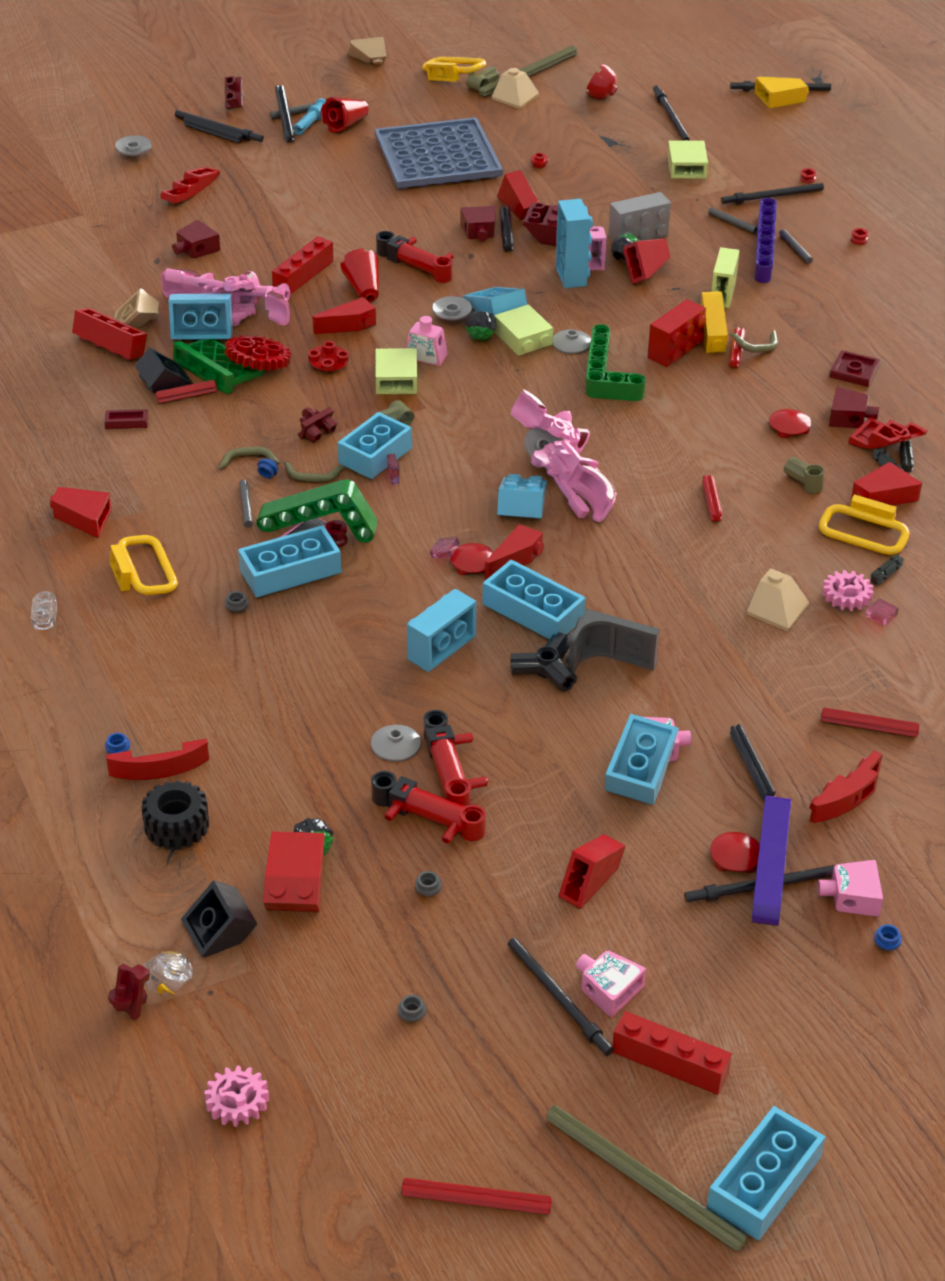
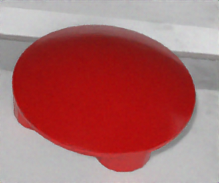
(328, 357)
(790, 422)
(470, 558)
(735, 852)

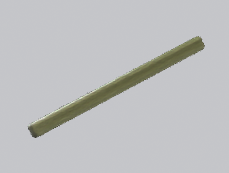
(534, 68)
(647, 1178)

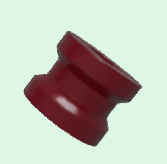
(337, 531)

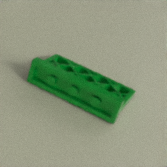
(206, 369)

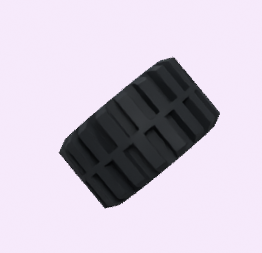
(175, 814)

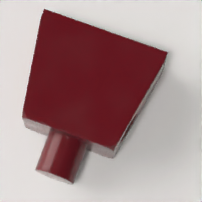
(478, 222)
(196, 240)
(850, 409)

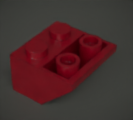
(542, 222)

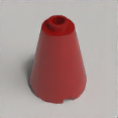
(342, 112)
(362, 273)

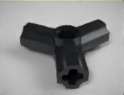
(547, 662)

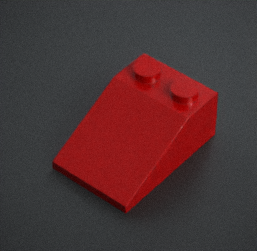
(294, 872)

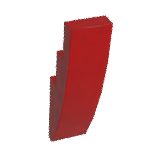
(192, 184)

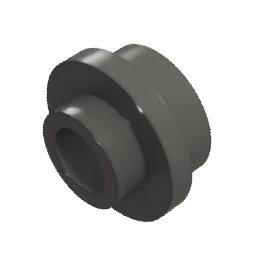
(236, 601)
(428, 883)
(409, 1003)

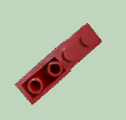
(847, 792)

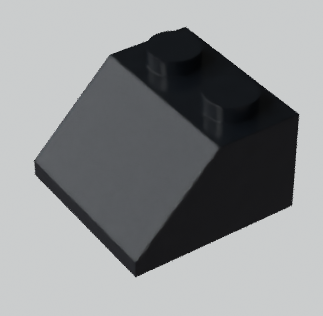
(161, 372)
(218, 919)

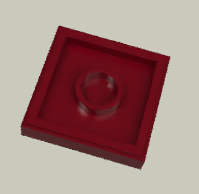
(854, 368)

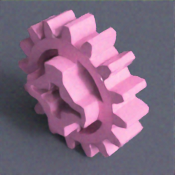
(847, 590)
(236, 1096)

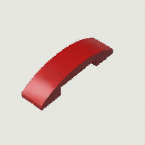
(158, 765)

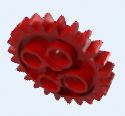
(258, 352)

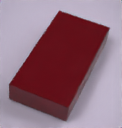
(126, 419)

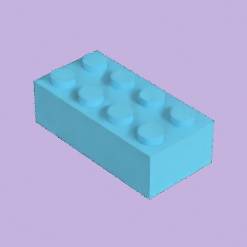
(573, 243)
(289, 561)
(533, 600)
(765, 1172)

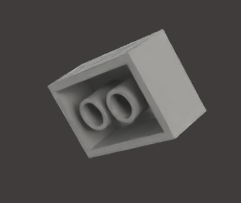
(642, 216)

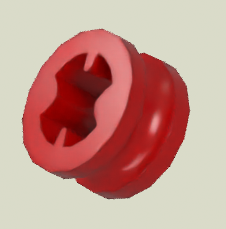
(808, 175)
(859, 236)

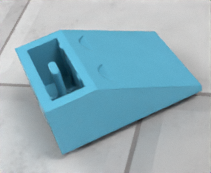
(522, 496)

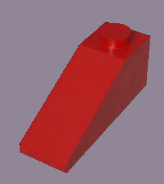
(345, 318)
(520, 546)

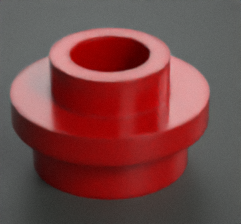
(539, 160)

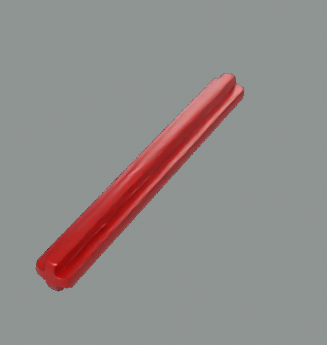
(476, 1196)

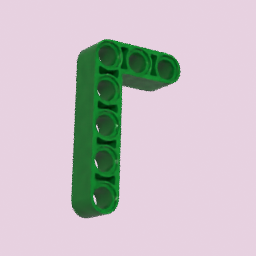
(605, 383)
(318, 502)

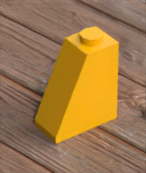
(780, 91)
(715, 325)

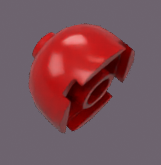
(602, 83)

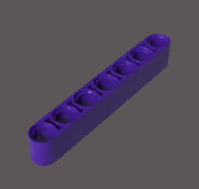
(765, 240)
(771, 861)

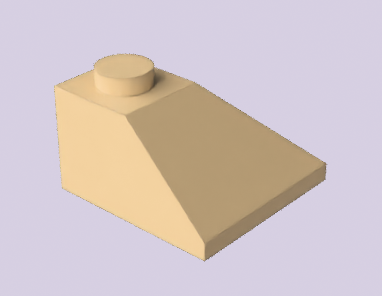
(368, 50)
(515, 89)
(138, 309)
(778, 600)

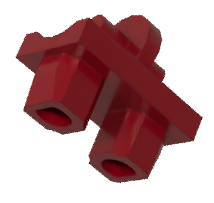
(233, 92)
(314, 420)
(129, 990)

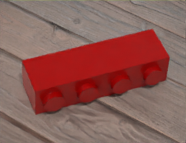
(304, 264)
(109, 333)
(671, 1052)

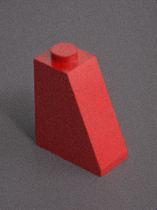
(516, 193)
(645, 258)
(888, 486)
(82, 509)
(590, 869)

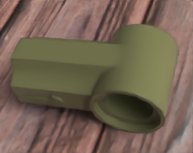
(481, 79)
(399, 412)
(810, 475)

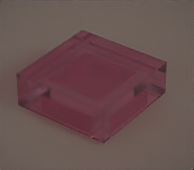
(393, 469)
(444, 547)
(882, 611)

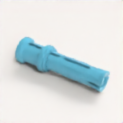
(313, 114)

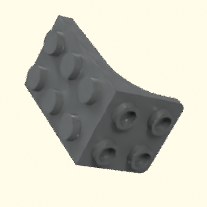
(612, 638)

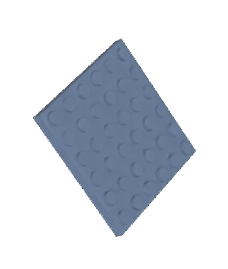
(438, 152)

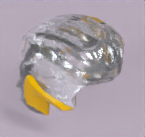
(168, 972)

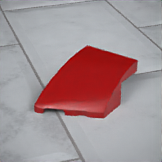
(876, 434)

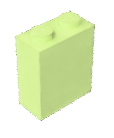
(687, 159)
(726, 274)
(523, 329)
(396, 371)

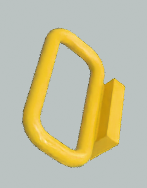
(446, 67)
(869, 511)
(125, 571)

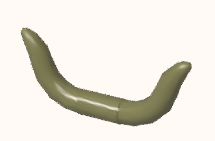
(759, 347)
(246, 451)
(309, 477)

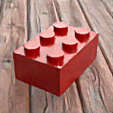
(676, 332)

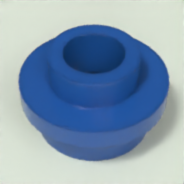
(267, 468)
(117, 743)
(888, 937)

